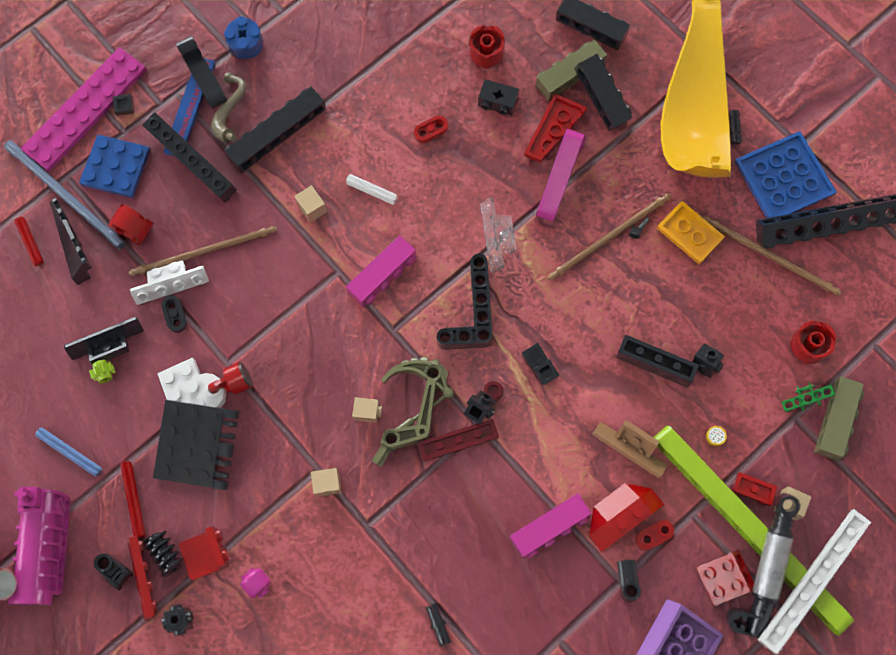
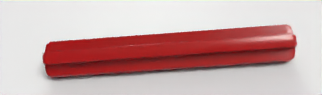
(132, 499)

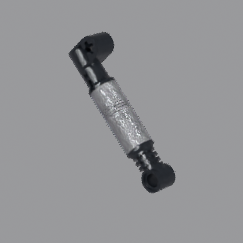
(771, 574)

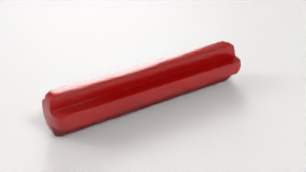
(28, 241)

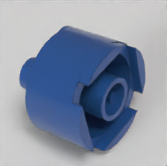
(243, 38)

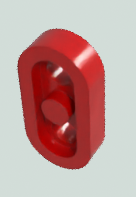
(429, 128)
(655, 535)

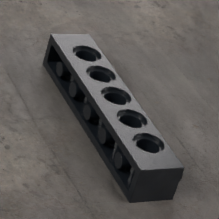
(189, 157)

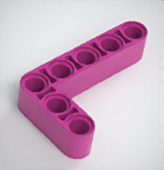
(560, 174)

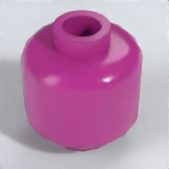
(255, 583)

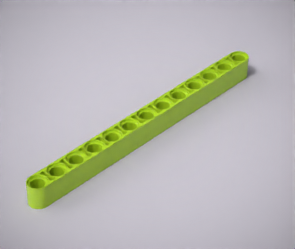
(744, 521)

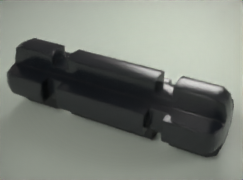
(735, 127)

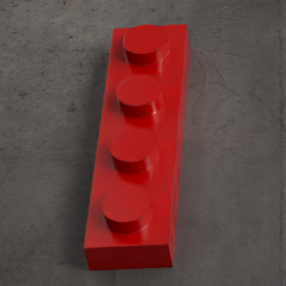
(143, 586)

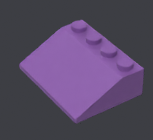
(680, 633)

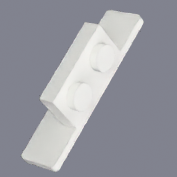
(167, 281)

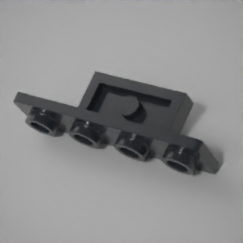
(105, 343)

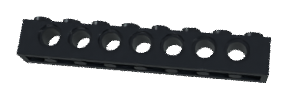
(767, 227)

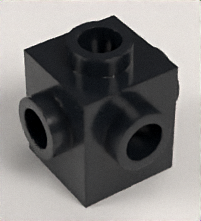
(708, 360)
(480, 407)
(184, 623)

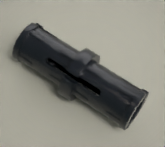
(438, 624)

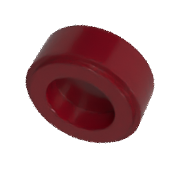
(494, 389)

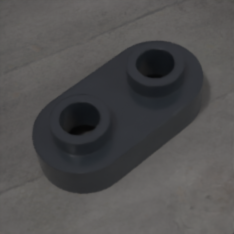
(174, 315)

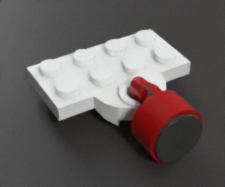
(187, 385)

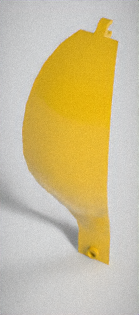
(696, 103)

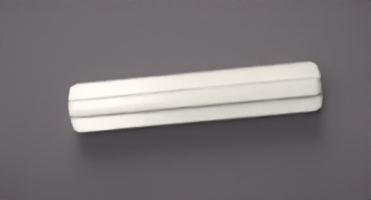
(371, 189)

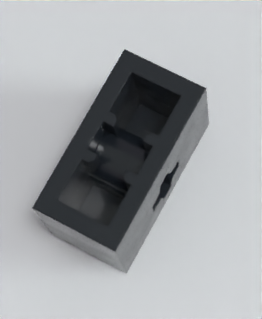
(492, 91)

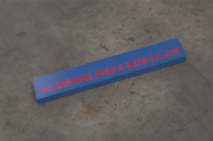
(189, 108)

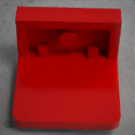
(204, 553)

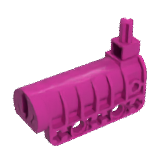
(40, 545)

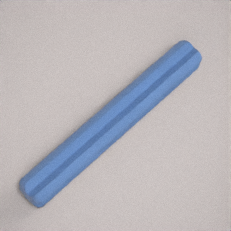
(68, 452)

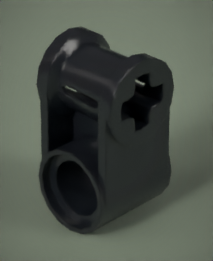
(115, 573)

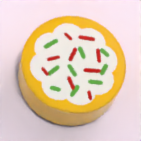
(716, 436)

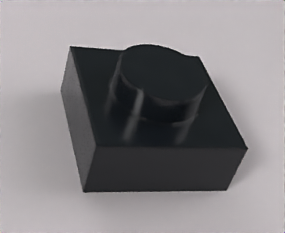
(123, 104)

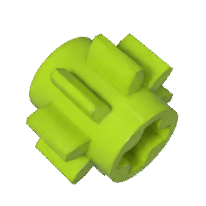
(102, 371)

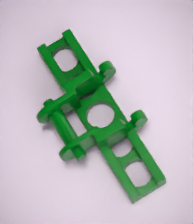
(801, 396)

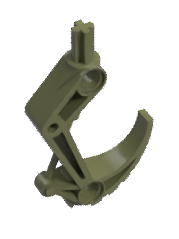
(406, 433)

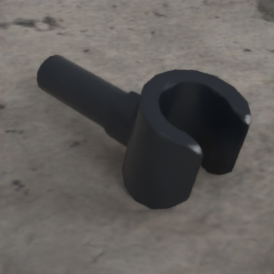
(635, 232)

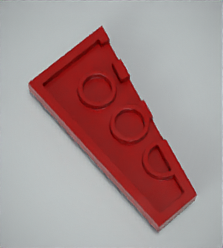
(558, 117)

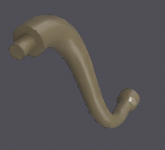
(218, 122)

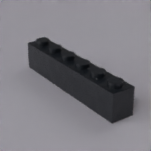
(275, 129)

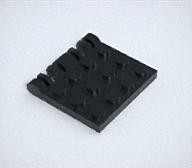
(192, 444)

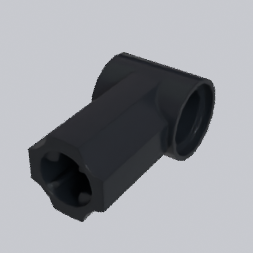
(628, 578)

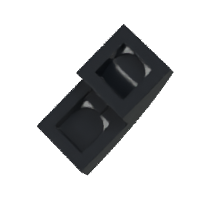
(540, 364)

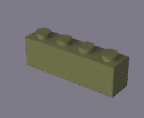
(562, 73)
(839, 419)

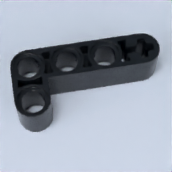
(201, 72)

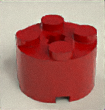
(486, 46)
(130, 224)
(815, 331)

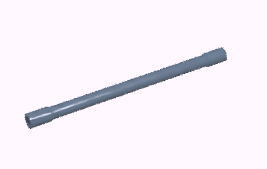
(110, 235)

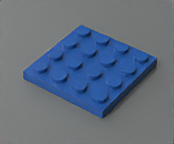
(785, 176)

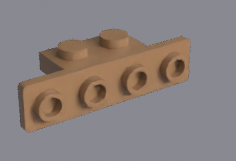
(632, 444)

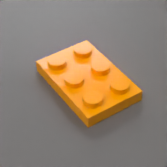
(690, 232)

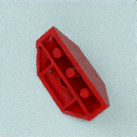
(621, 513)

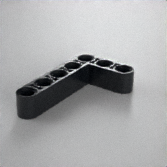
(478, 310)

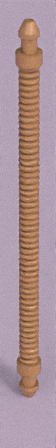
(608, 237)
(142, 269)
(827, 286)

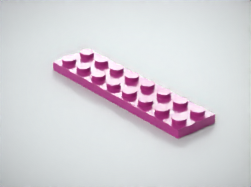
(83, 109)

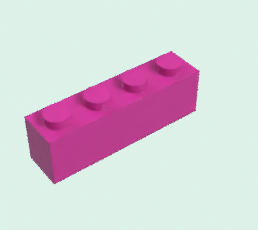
(381, 271)
(549, 526)

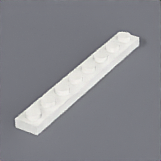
(814, 581)

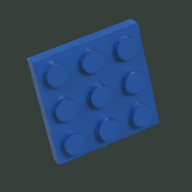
(115, 166)

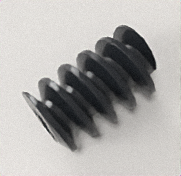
(163, 553)

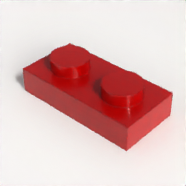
(754, 489)

